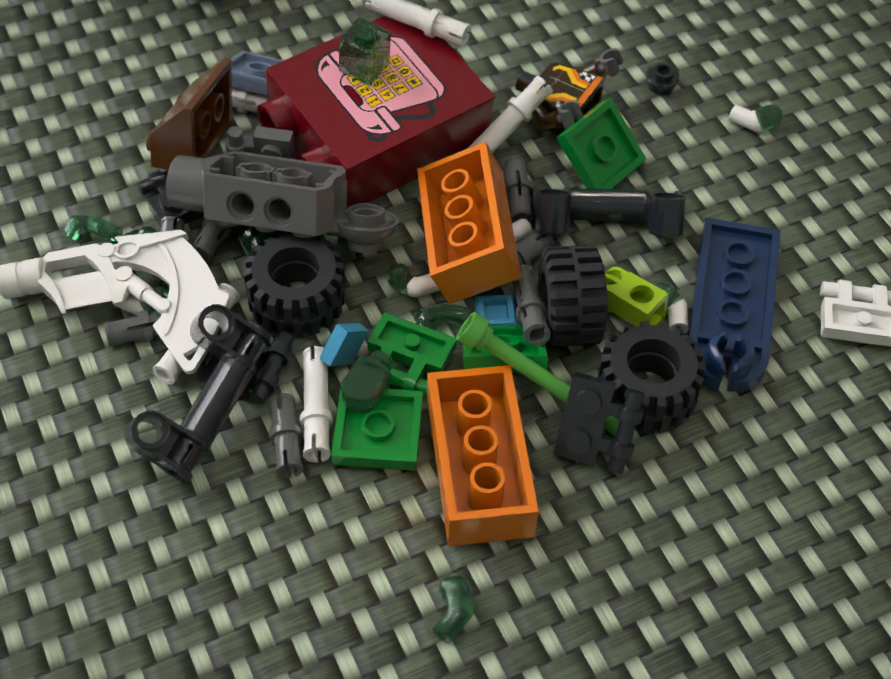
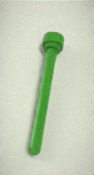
(478, 334)

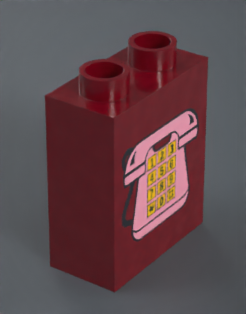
(381, 133)

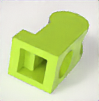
(635, 298)

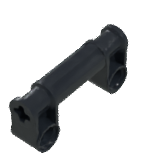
(659, 211)
(215, 399)

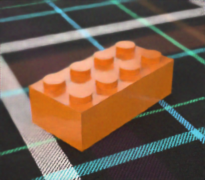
(467, 224)
(481, 456)

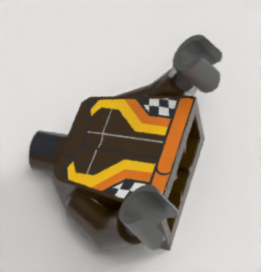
(574, 91)

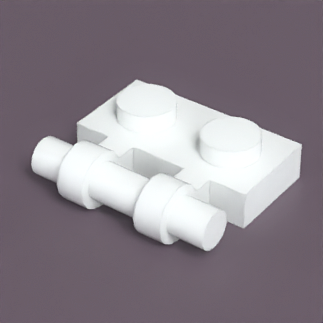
(856, 312)

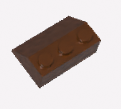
(195, 119)

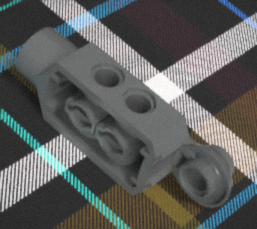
(277, 196)

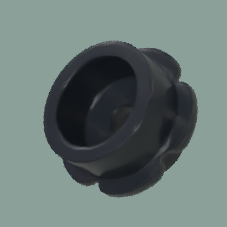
(662, 78)

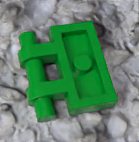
(414, 346)

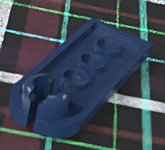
(735, 301)

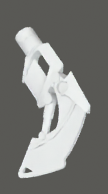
(157, 253)

